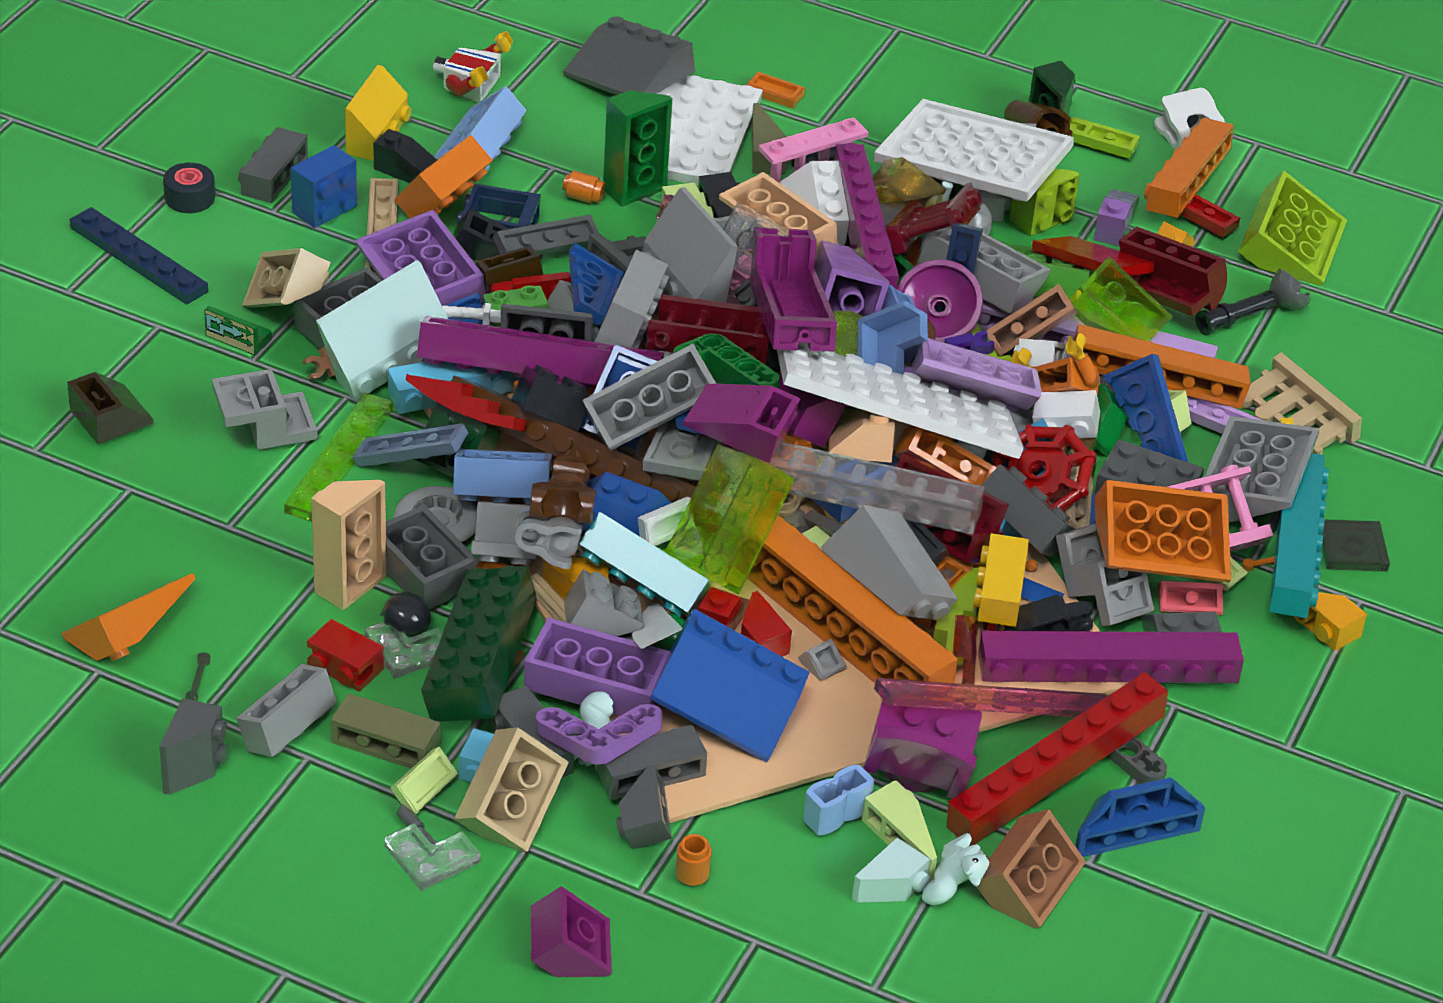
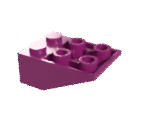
(744, 416)

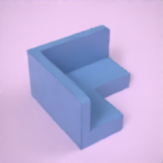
(889, 332)

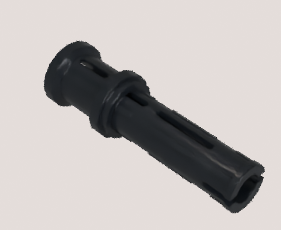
(1226, 314)

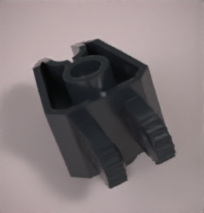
(1054, 615)

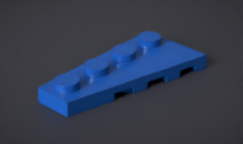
(592, 282)
(1146, 400)

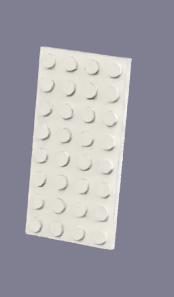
(901, 397)

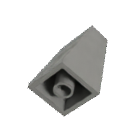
(891, 563)

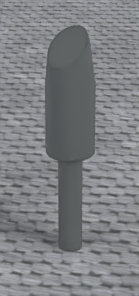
(409, 818)

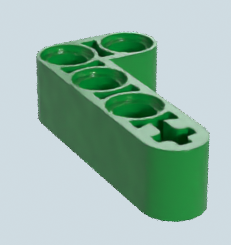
(730, 363)

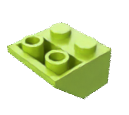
(1049, 205)

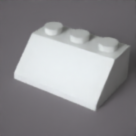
(822, 187)

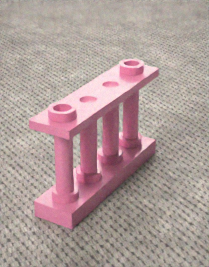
(809, 142)
(1250, 533)

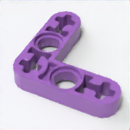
(601, 744)

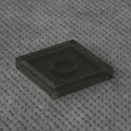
(1354, 545)

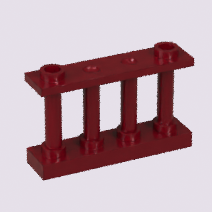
(919, 220)
(689, 318)

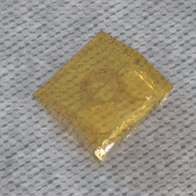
(902, 181)

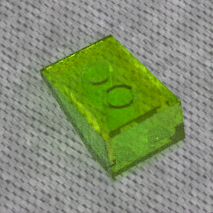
(1118, 304)

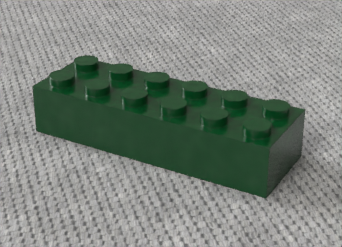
(479, 644)

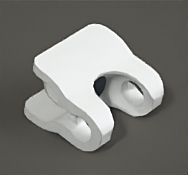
(1184, 112)

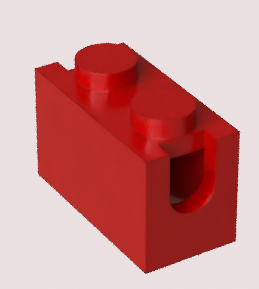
(346, 655)

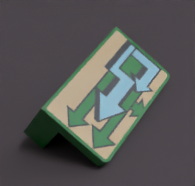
(235, 331)

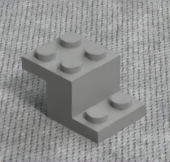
(270, 416)
(496, 533)
(1117, 592)

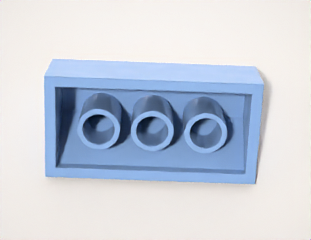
(488, 123)

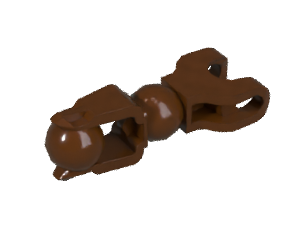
(565, 492)

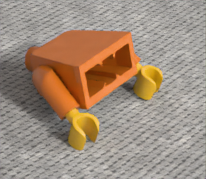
(1065, 374)

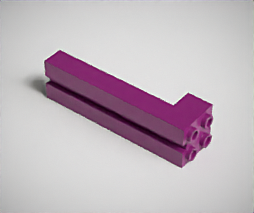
(790, 290)

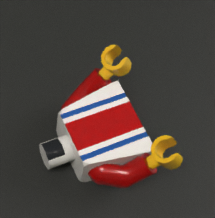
(473, 71)

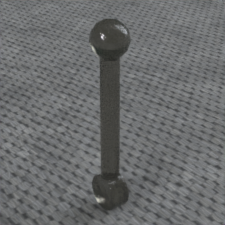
(203, 660)

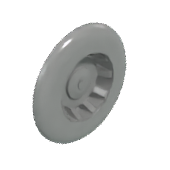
(453, 512)

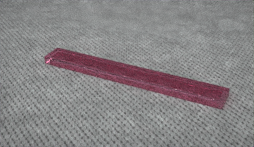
(985, 697)

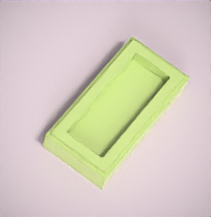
(424, 780)

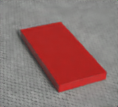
(1090, 255)

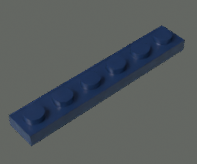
(139, 255)

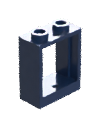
(504, 202)

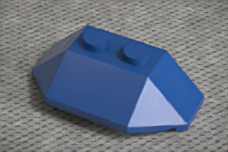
(624, 501)
(1139, 816)

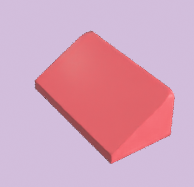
(1189, 597)

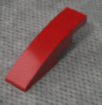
(460, 399)

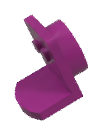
(924, 747)

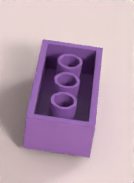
(577, 661)

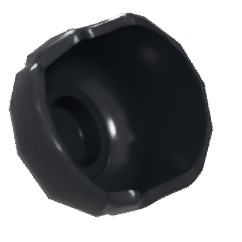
(407, 613)

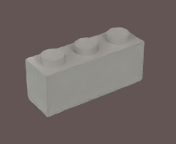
(286, 710)

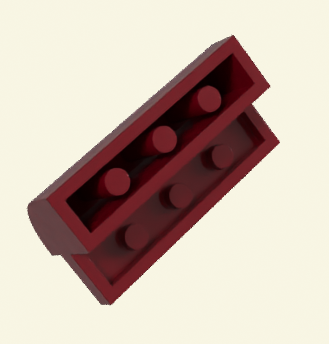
(1182, 274)
(960, 544)

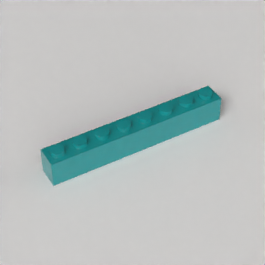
(1300, 544)

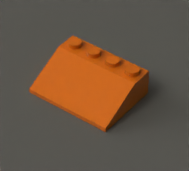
(1164, 530)

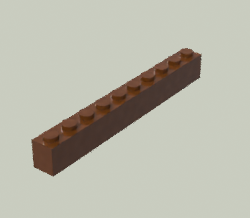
(598, 458)

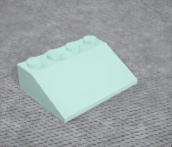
(379, 329)

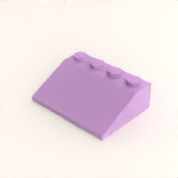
(978, 373)

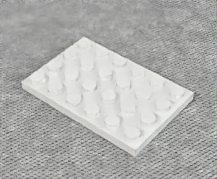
(707, 126)
(976, 149)

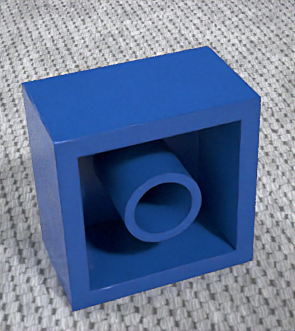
(324, 186)

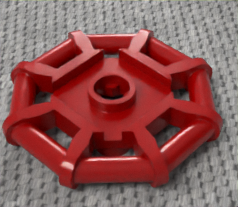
(1055, 463)

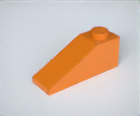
(944, 455)

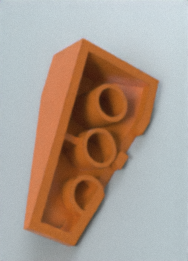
(125, 624)

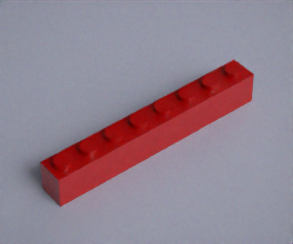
(1057, 759)

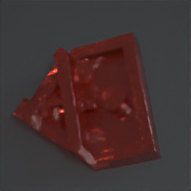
(965, 645)

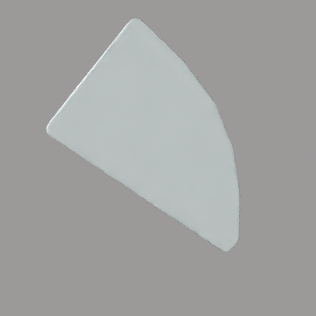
(656, 626)

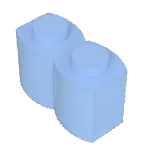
(837, 799)

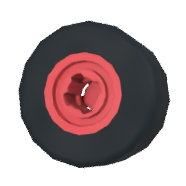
(189, 187)

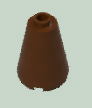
(1043, 116)

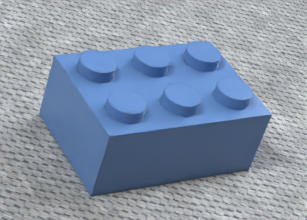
(499, 474)

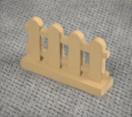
(1312, 399)

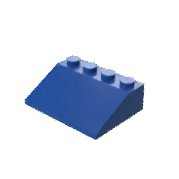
(729, 685)

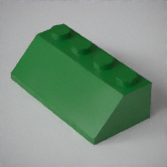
(636, 145)

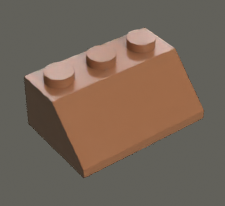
(1031, 869)

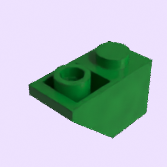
(1110, 422)

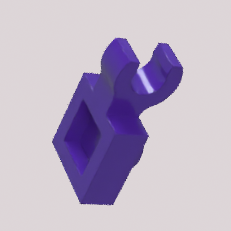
(972, 342)

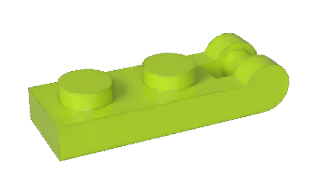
(1103, 138)

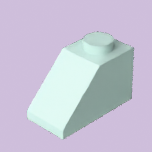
(892, 875)

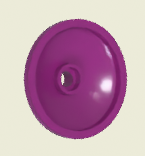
(946, 285)

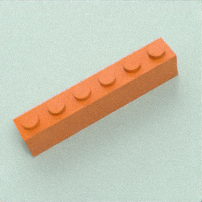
(1189, 167)
(1183, 370)

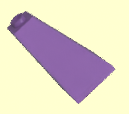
(849, 280)

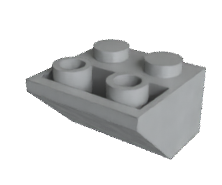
(603, 605)

